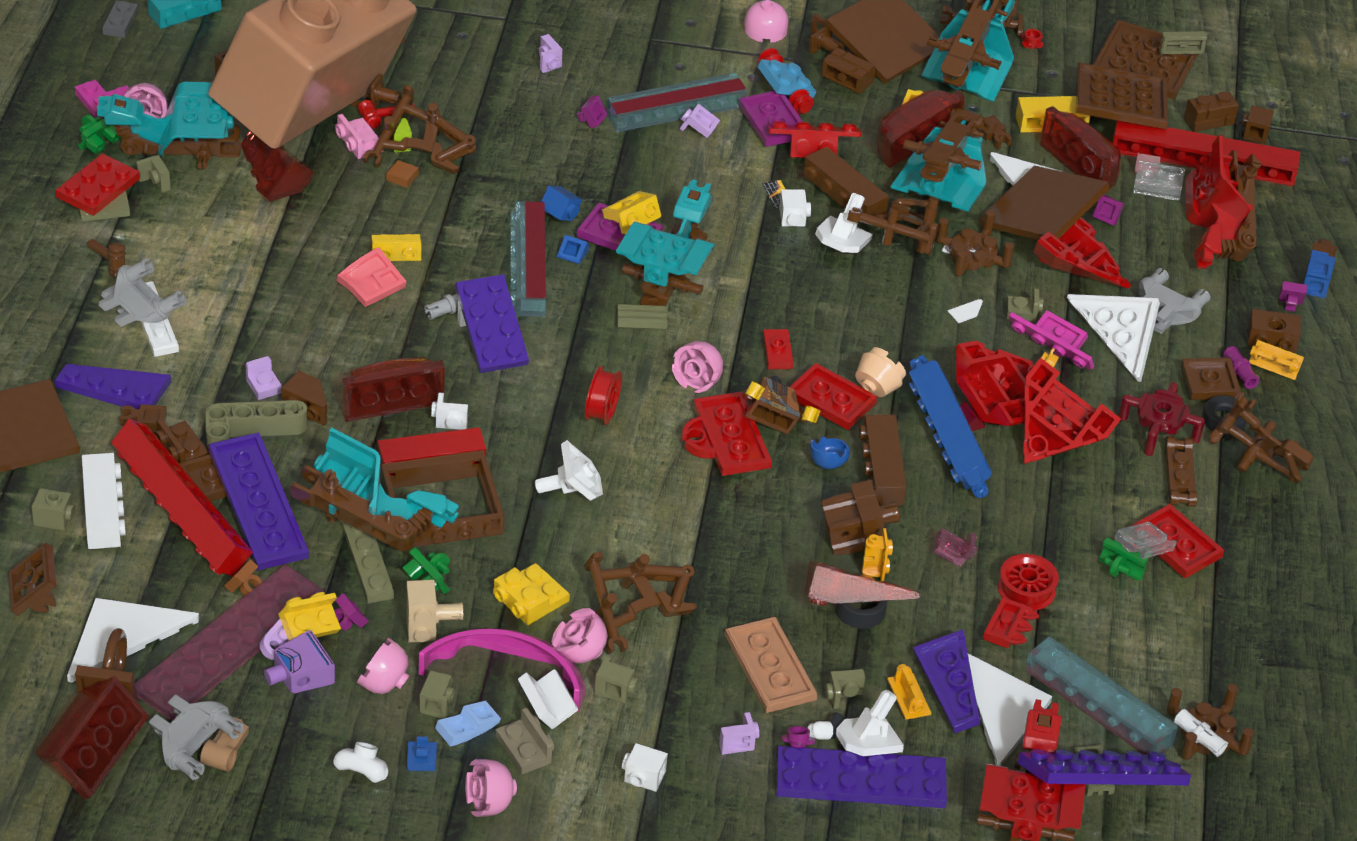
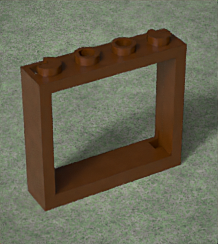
(447, 469)

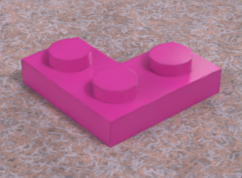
(90, 92)

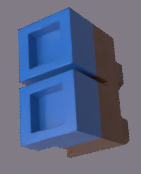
(1320, 268)

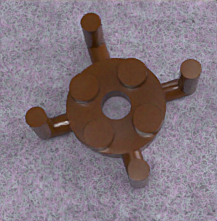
(968, 239)
(1217, 719)

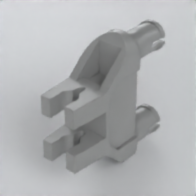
(137, 298)
(1173, 307)
(190, 730)

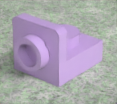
(550, 54)
(700, 120)
(262, 379)
(739, 737)

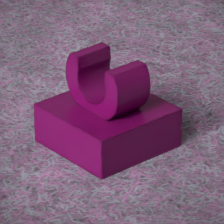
(592, 112)
(1108, 210)
(1292, 294)
(350, 612)

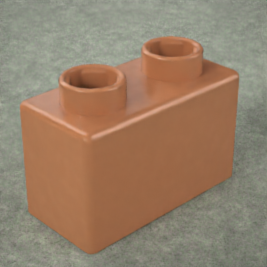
(306, 61)

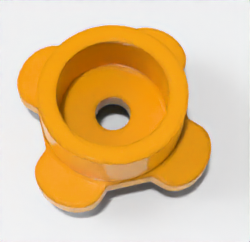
(1050, 358)

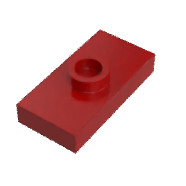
(778, 349)

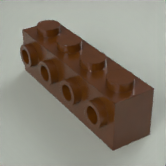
(841, 180)
(883, 458)

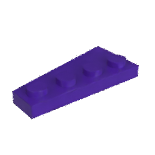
(114, 385)
(950, 677)

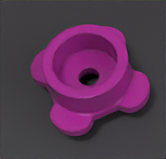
(798, 737)

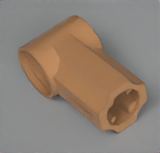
(222, 751)

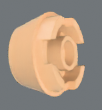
(879, 373)

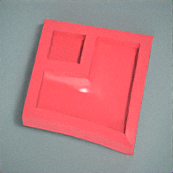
(372, 278)

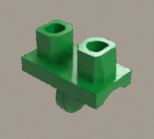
(93, 131)
(1122, 560)
(432, 569)

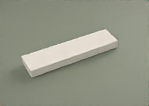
(160, 334)

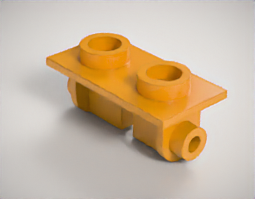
(1276, 359)
(876, 553)
(908, 693)

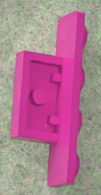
(1055, 334)

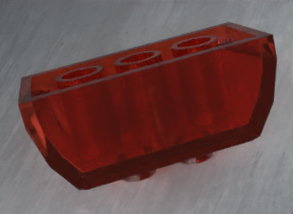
(914, 122)
(1080, 146)
(391, 387)
(92, 735)

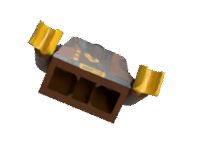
(776, 405)

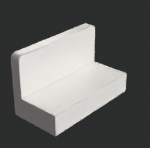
(549, 698)

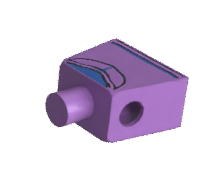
(301, 664)

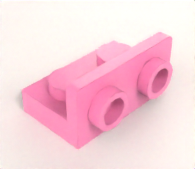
(356, 134)

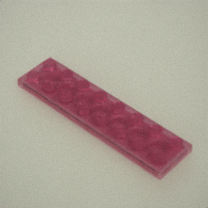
(223, 643)

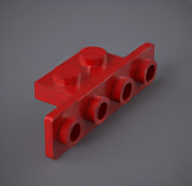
(809, 139)

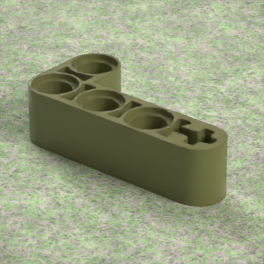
(247, 418)

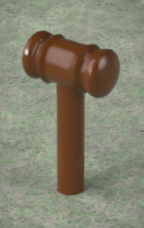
(114, 253)

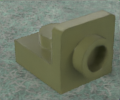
(154, 169)
(1025, 307)
(844, 684)

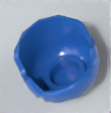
(829, 452)

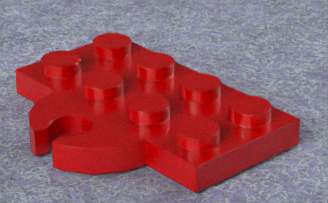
(726, 435)

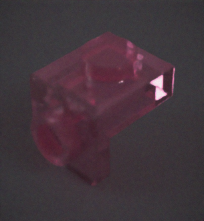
(954, 548)

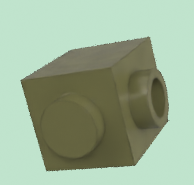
(52, 509)

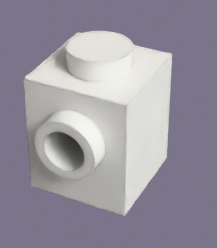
(794, 208)
(645, 767)

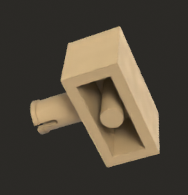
(425, 612)

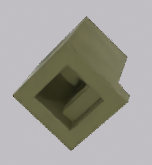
(615, 681)
(437, 694)

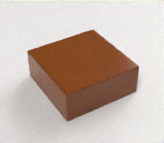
(402, 174)

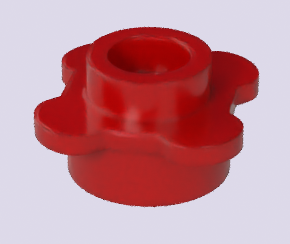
(1032, 39)

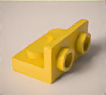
(637, 207)
(399, 247)
(310, 614)

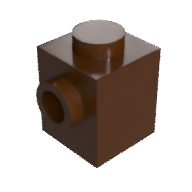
(1257, 124)

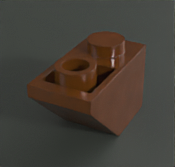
(310, 391)

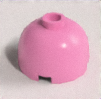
(766, 21)
(150, 97)
(697, 365)
(581, 637)
(386, 669)
(489, 787)

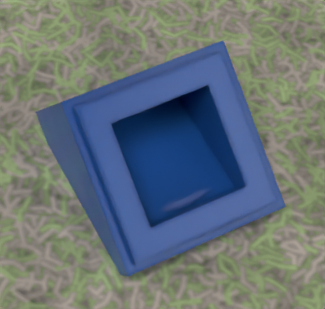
(573, 249)

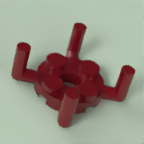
(1158, 421)

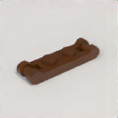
(1180, 471)

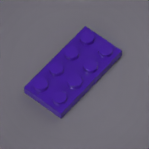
(491, 323)

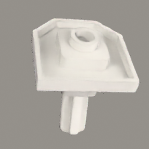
(842, 233)
(575, 475)
(871, 731)

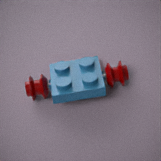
(787, 80)

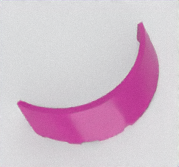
(508, 642)

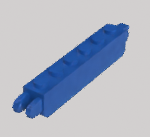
(951, 426)

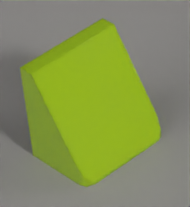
(402, 131)

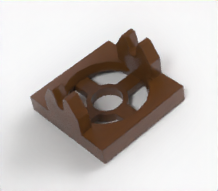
(38, 565)

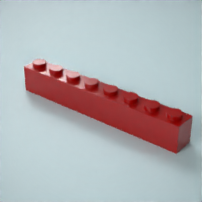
(1191, 148)
(181, 498)

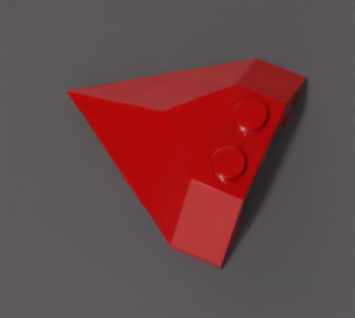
(1080, 254)
(992, 382)
(1058, 418)

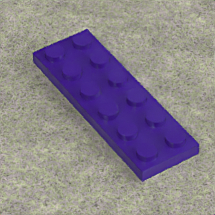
(258, 501)
(1103, 768)
(859, 778)

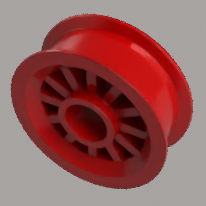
(603, 395)
(1028, 580)

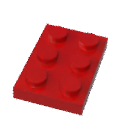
(97, 184)
(833, 396)
(1193, 547)

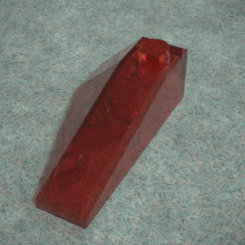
(276, 170)
(838, 586)

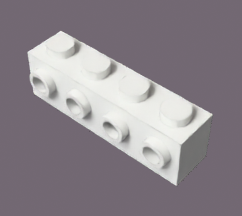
(101, 500)

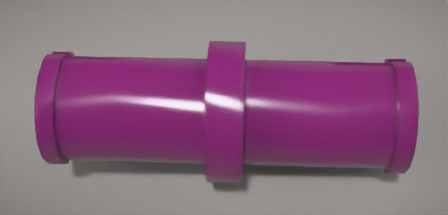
(1242, 367)

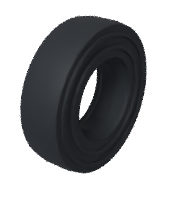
(1216, 404)

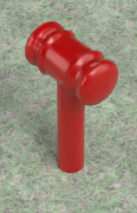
(372, 115)

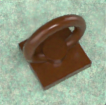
(116, 646)

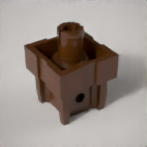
(855, 517)

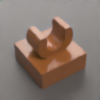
(244, 577)

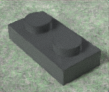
(120, 19)

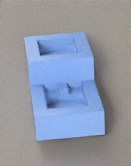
(472, 721)

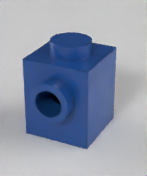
(561, 203)

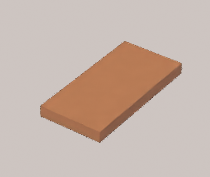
(770, 664)

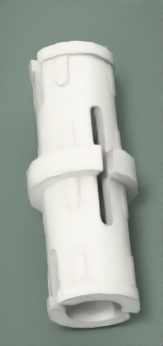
(1202, 730)

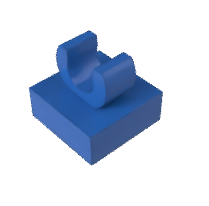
(422, 755)

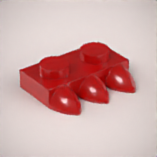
(1009, 622)

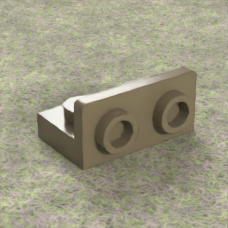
(526, 743)

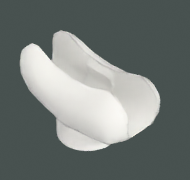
(362, 760)

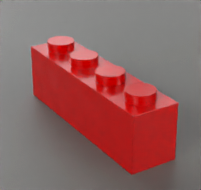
(430, 445)

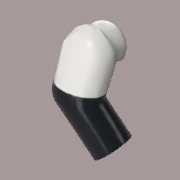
(826, 729)

